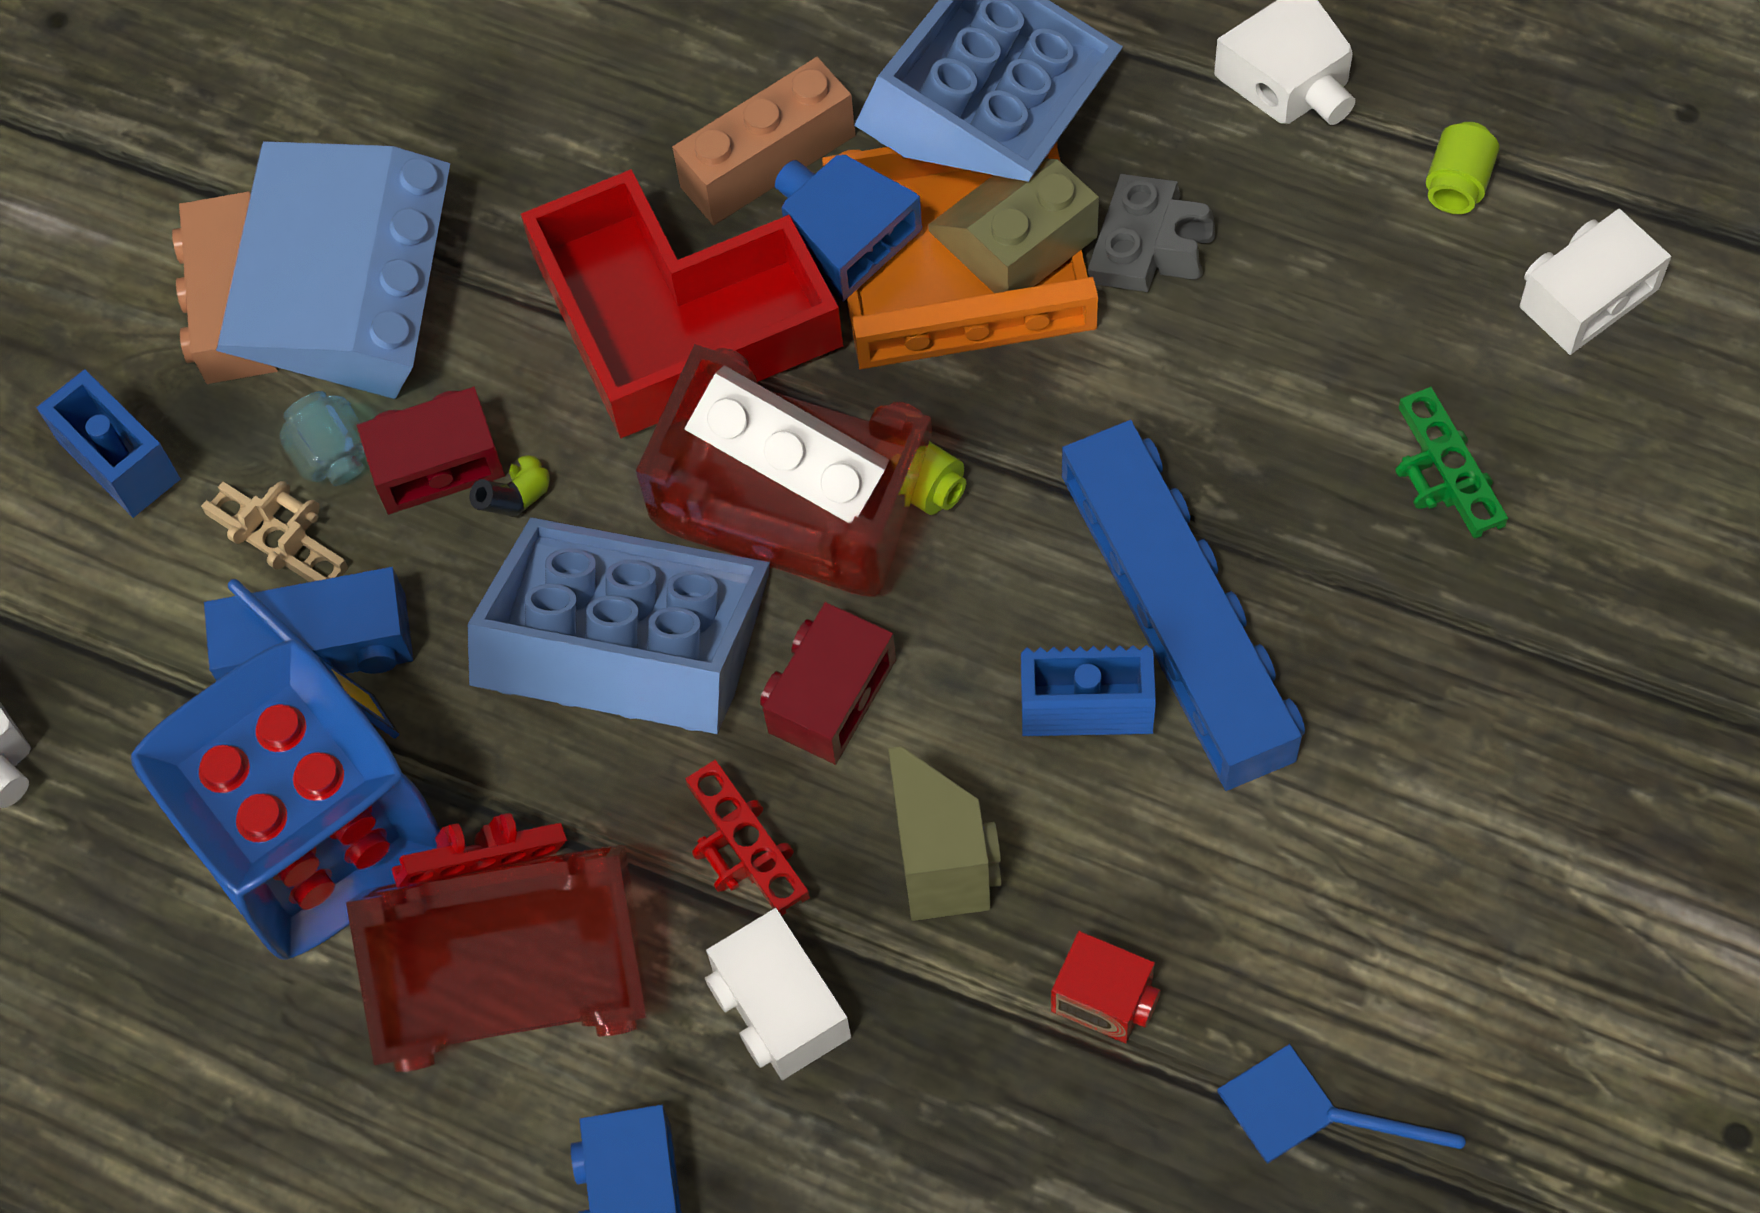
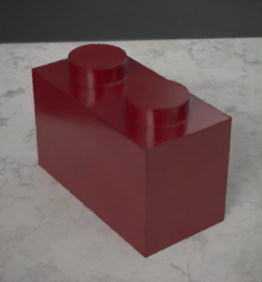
(429, 450)
(828, 682)

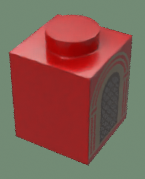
(1105, 988)

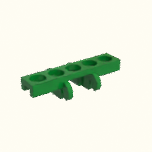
(1451, 493)

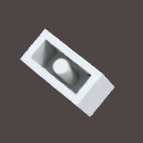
(1593, 280)
(777, 995)

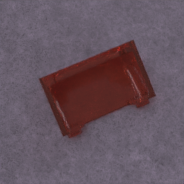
(737, 510)
(498, 954)

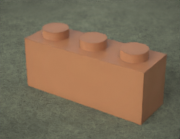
(749, 145)
(209, 251)

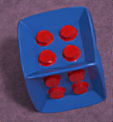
(285, 795)

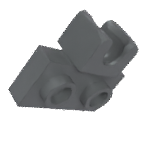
(1148, 231)

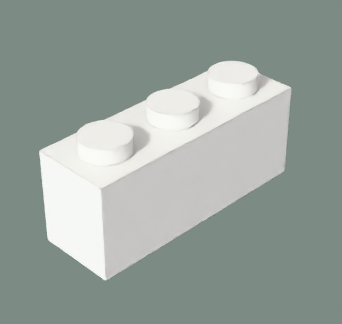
(786, 444)

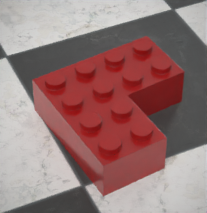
(644, 310)

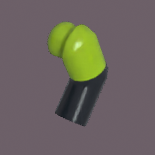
(511, 499)

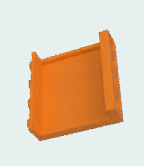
(933, 304)

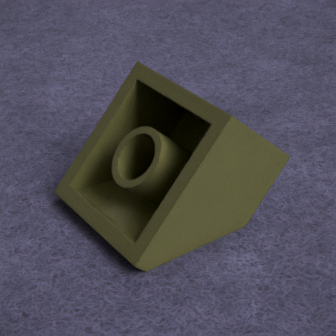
(1019, 229)
(944, 844)

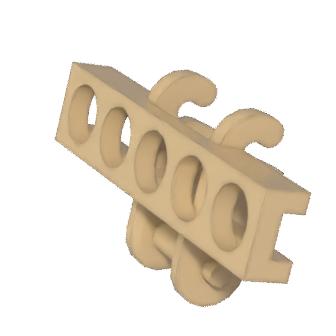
(256, 510)

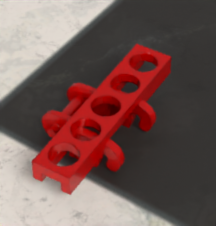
(493, 847)
(762, 869)

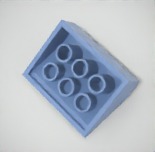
(987, 85)
(335, 262)
(617, 625)

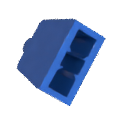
(848, 218)

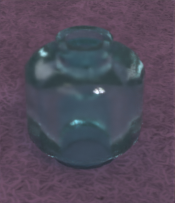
(323, 438)

